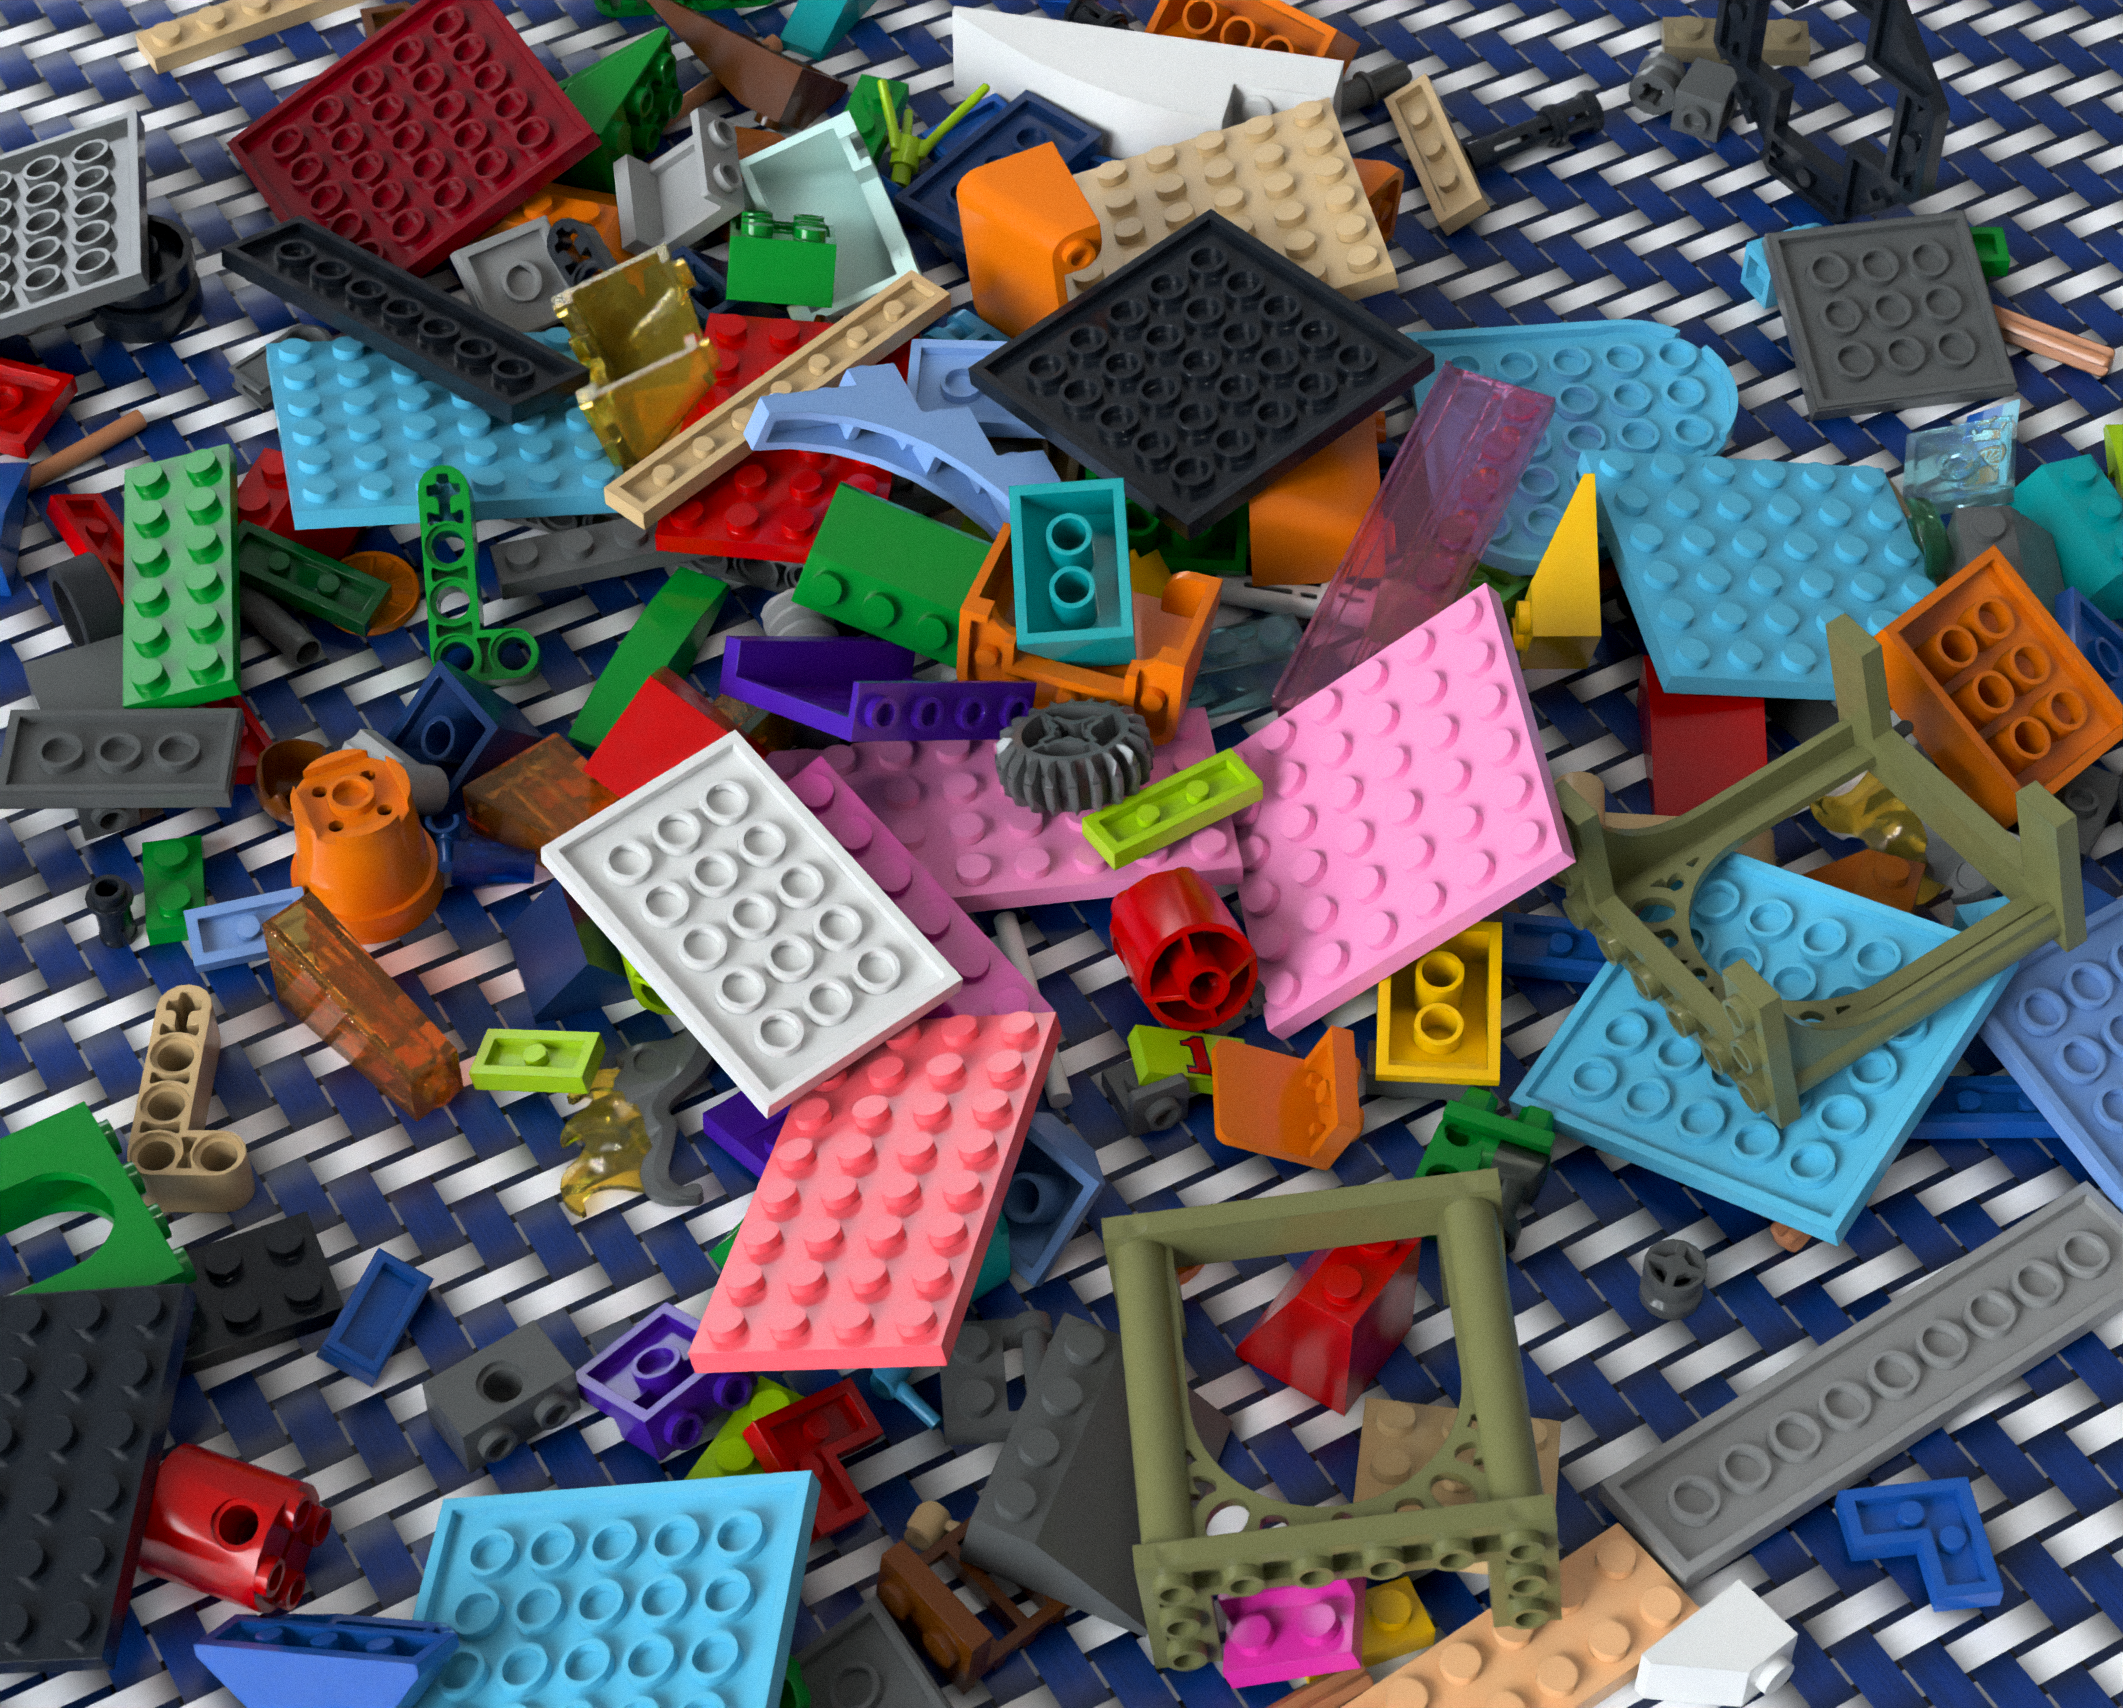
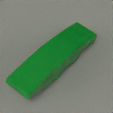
(664, 634)

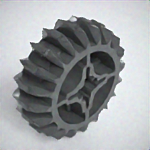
(1074, 756)

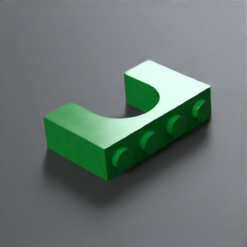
(74, 1166)

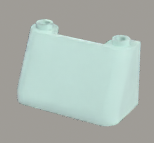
(834, 177)

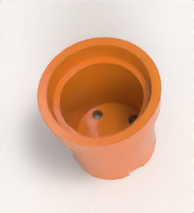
(364, 846)

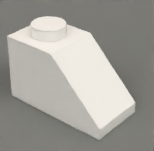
(1720, 1653)

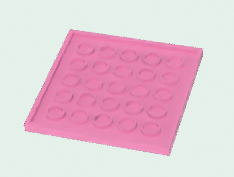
(1394, 813)

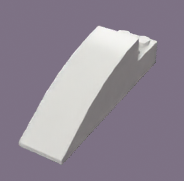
(1133, 83)

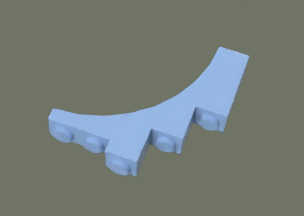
(881, 424)

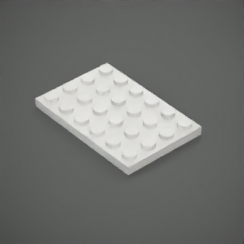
(751, 922)

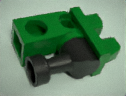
(1478, 1139)

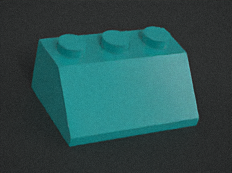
(2086, 523)
(1073, 572)

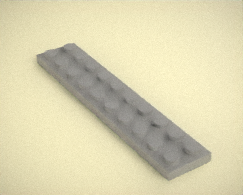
(1873, 1389)

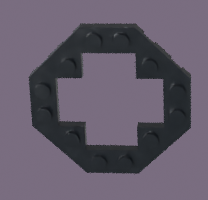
(1869, 177)

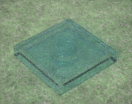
(1962, 464)

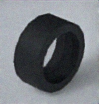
(86, 599)

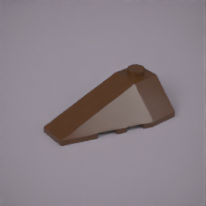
(762, 79)

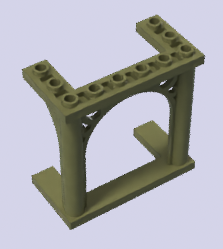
(1740, 1016)
(1506, 1527)

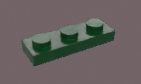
(310, 579)

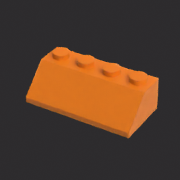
(1254, 25)

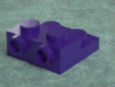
(652, 1386)

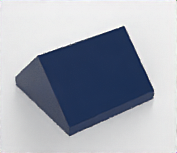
(565, 958)

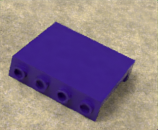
(865, 690)

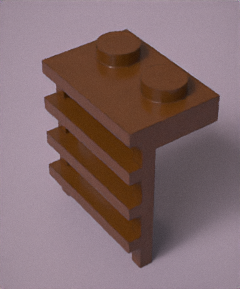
(943, 1623)

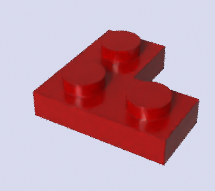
(814, 1438)

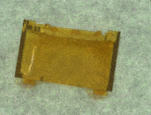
(642, 352)

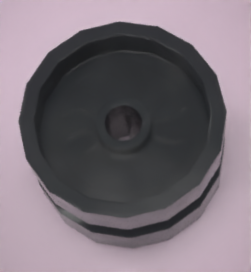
(173, 295)

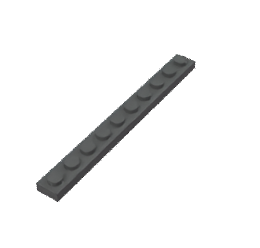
(625, 548)

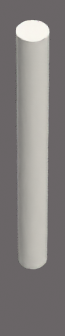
(1015, 951)

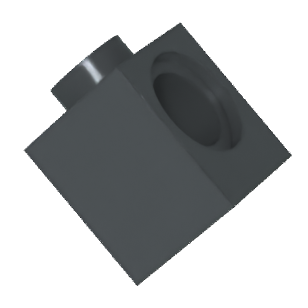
(1705, 100)

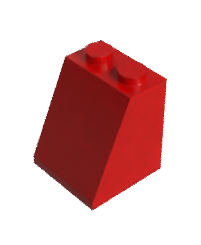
(659, 731)
(1337, 1320)

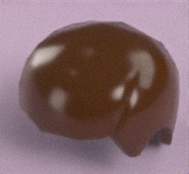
(279, 770)

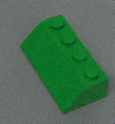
(891, 573)

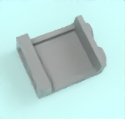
(682, 191)

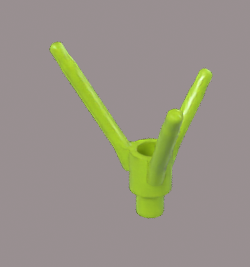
(908, 149)

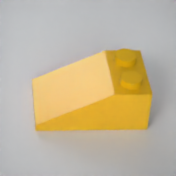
(1561, 611)
(1444, 1013)

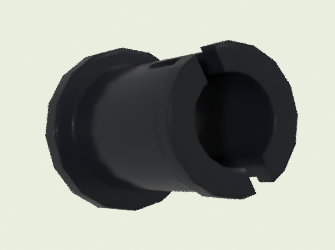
(110, 901)

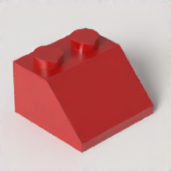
(266, 502)

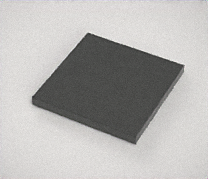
(1888, 315)

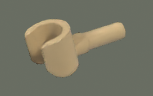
(928, 1525)

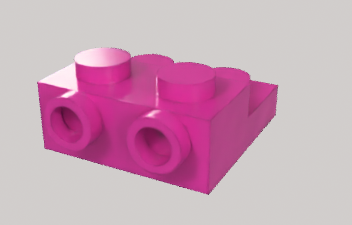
(1293, 1632)

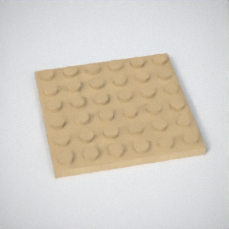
(1272, 176)

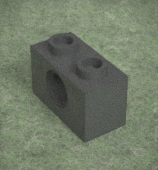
(517, 1367)

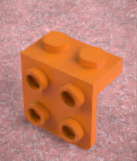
(1289, 1104)

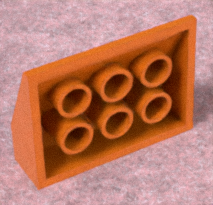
(1997, 687)

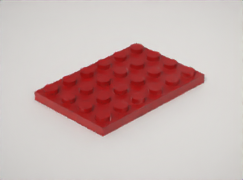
(771, 498)

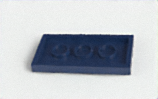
(1019, 126)

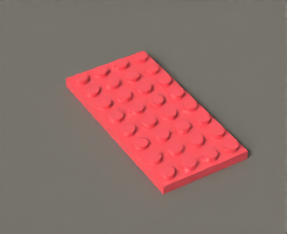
(881, 1202)

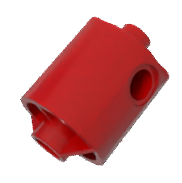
(1183, 950)
(232, 1529)

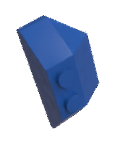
(327, 1659)

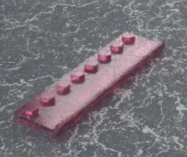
(1421, 526)

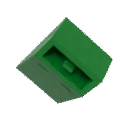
(626, 107)
(781, 260)

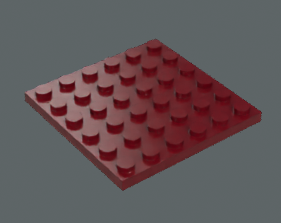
(418, 135)

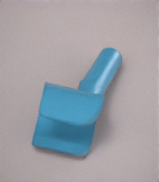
(892, 1383)

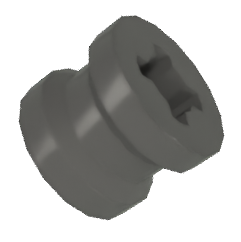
(1656, 82)
(1663, 1266)

